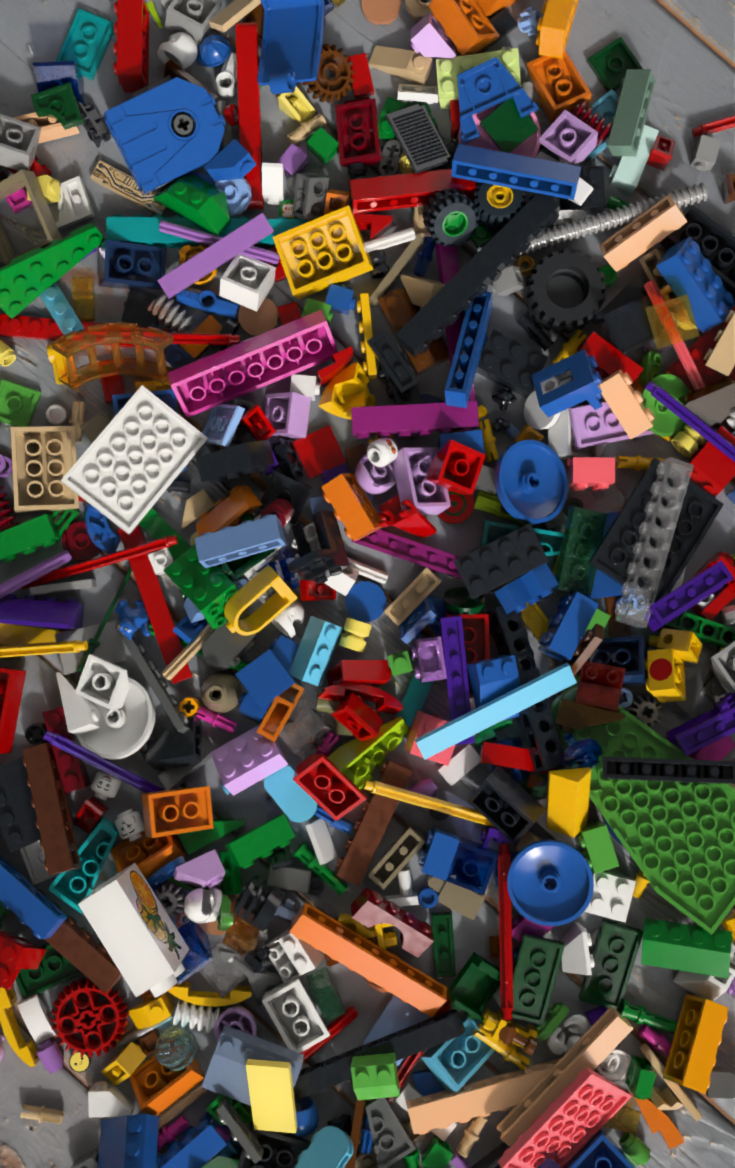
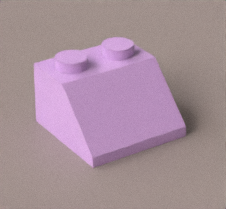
(430, 39)
(569, 138)
(288, 414)
(202, 871)

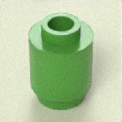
(634, 1148)

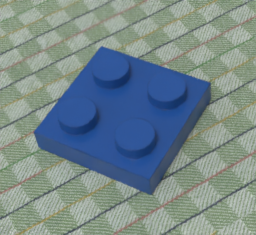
(422, 616)

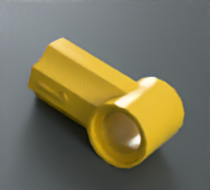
(58, 362)

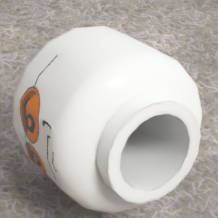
(382, 451)

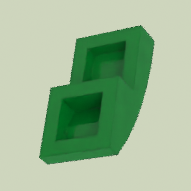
(488, 734)

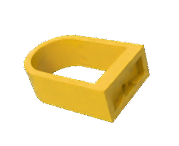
(249, 593)

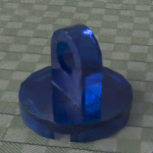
(282, 570)
(581, 753)

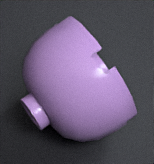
(373, 478)
(237, 1018)

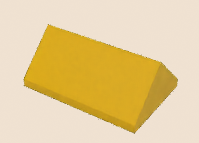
(568, 800)

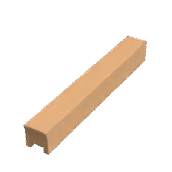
(586, 1053)

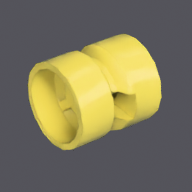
(687, 441)
(355, 635)

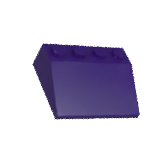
(41, 613)

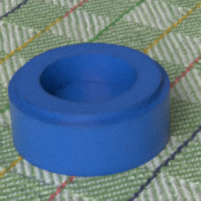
(427, 897)

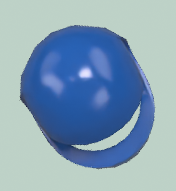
(306, 1118)

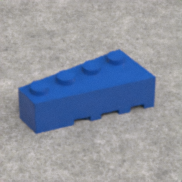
(285, 652)

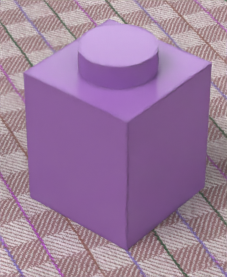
(294, 160)

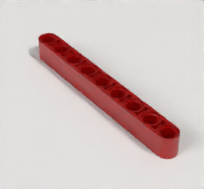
(250, 105)

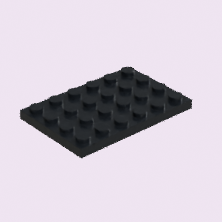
(694, 521)

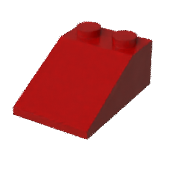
(712, 467)

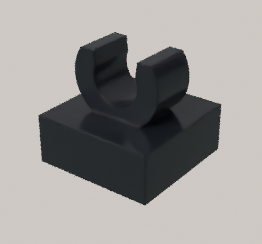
(258, 959)
(342, 1123)

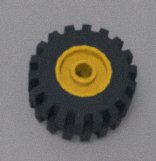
(497, 205)

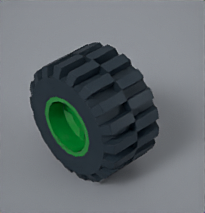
(450, 217)

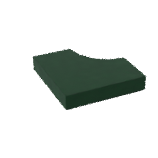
(59, 104)

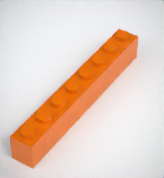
(368, 959)

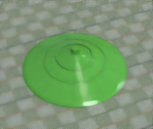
(665, 421)

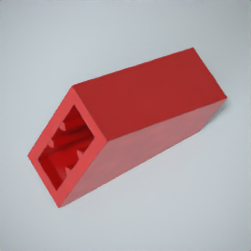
(365, 672)

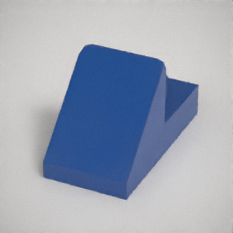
(188, 630)

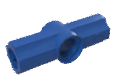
(220, 306)

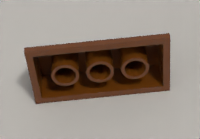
(397, 312)

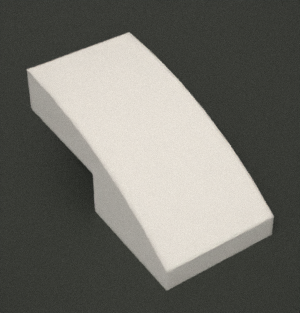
(36, 1019)

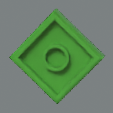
(17, 403)

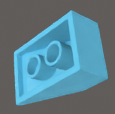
(458, 1058)

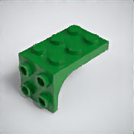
(204, 587)

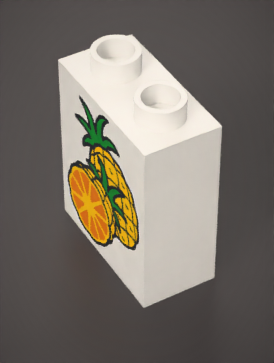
(136, 932)

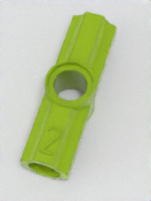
(492, 505)

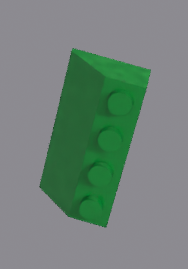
(686, 948)

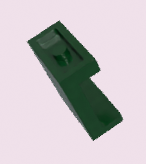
(240, 566)
(474, 986)

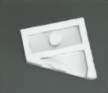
(73, 203)

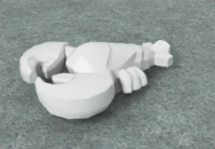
(581, 1026)

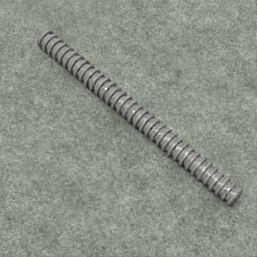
(614, 217)

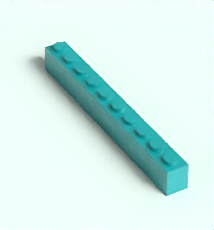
(146, 230)

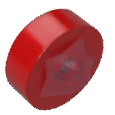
(231, 114)

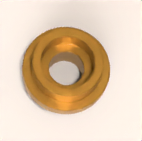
(525, 259)

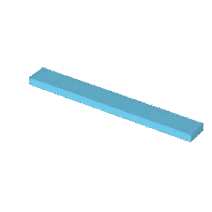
(495, 711)

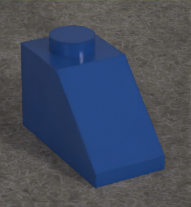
(230, 163)

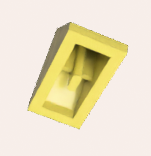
(296, 106)

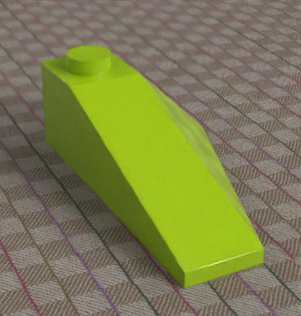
(360, 759)

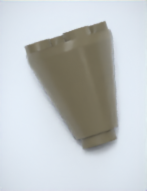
(229, 690)

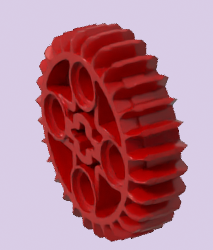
(86, 1024)

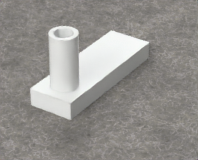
(406, 896)

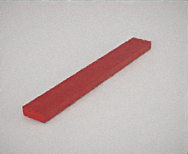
(155, 604)

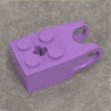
(429, 659)

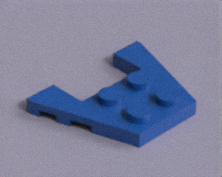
(484, 88)

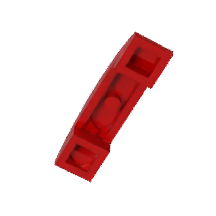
(384, 701)
(508, 757)

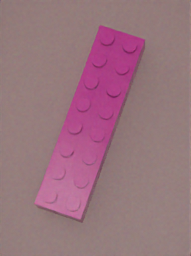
(253, 364)

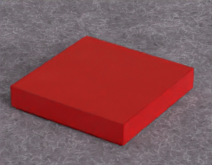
(319, 452)

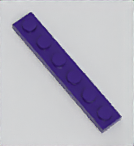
(456, 669)

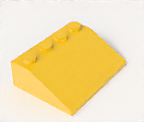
(323, 253)

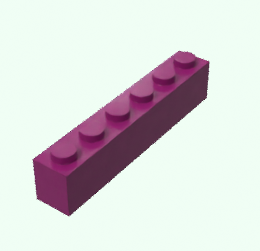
(413, 419)

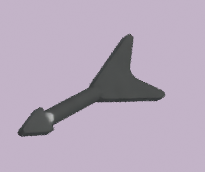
(257, 981)

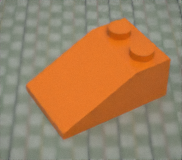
(558, 85)
(177, 811)

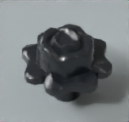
(504, 398)

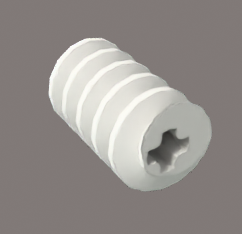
(196, 1016)

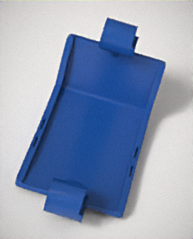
(290, 43)

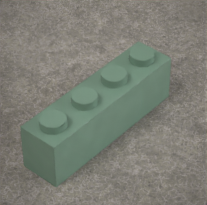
(631, 112)

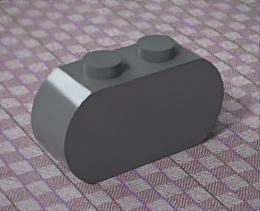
(225, 648)

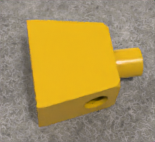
(683, 642)

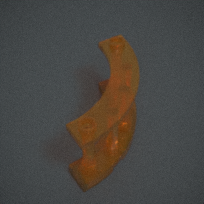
(114, 334)

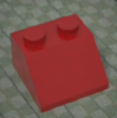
(456, 468)
(358, 717)

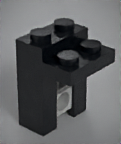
(319, 548)

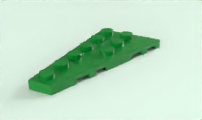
(39, 269)

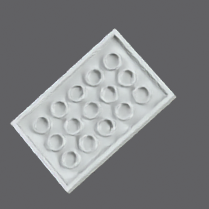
(134, 459)

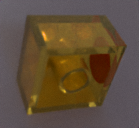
(672, 322)

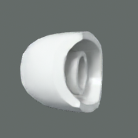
(614, 1065)

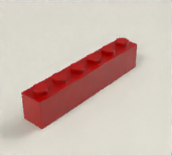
(404, 190)

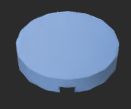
(237, 193)

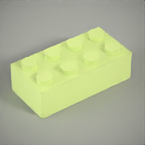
(451, 67)

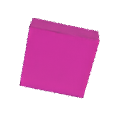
(18, 201)

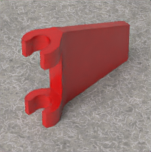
(409, 520)

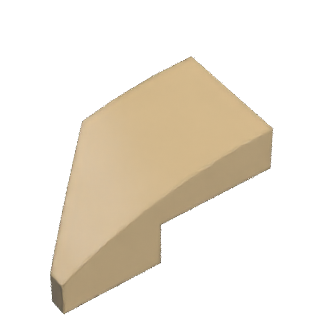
(195, 508)
(665, 1099)

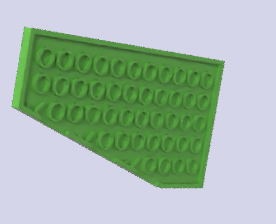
(671, 829)

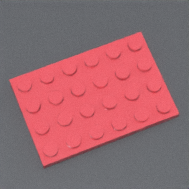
(567, 1122)

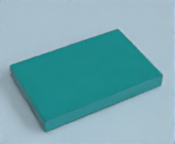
(87, 42)

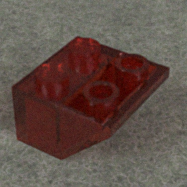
(600, 686)

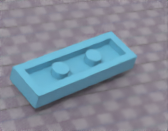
(61, 310)

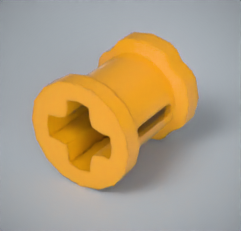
(194, 701)

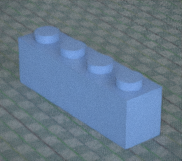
(240, 541)

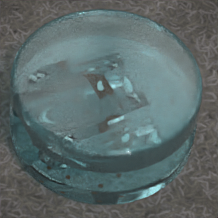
(176, 1048)

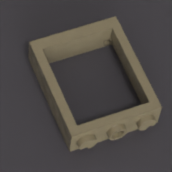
(9, 186)

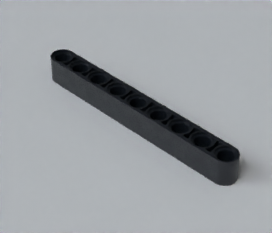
(402, 1043)

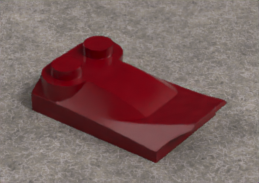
(358, 132)

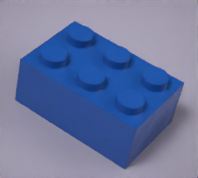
(567, 626)

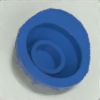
(213, 51)

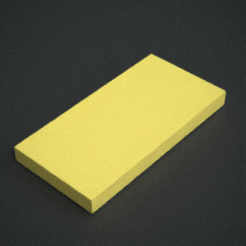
(271, 1095)

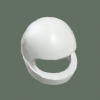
(182, 47)
(285, 619)
(203, 905)

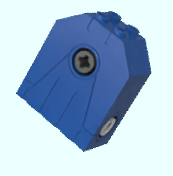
(150, 135)

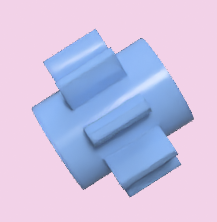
(529, 21)

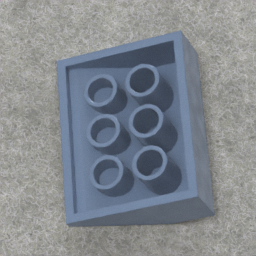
(228, 1065)

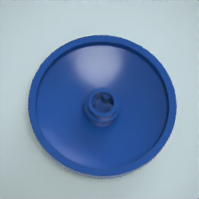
(531, 481)
(550, 882)

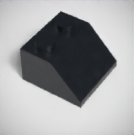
(596, 200)

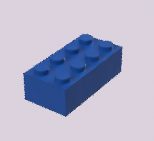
(692, 274)
(196, 1145)

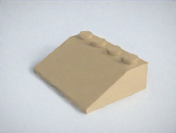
(39, 463)

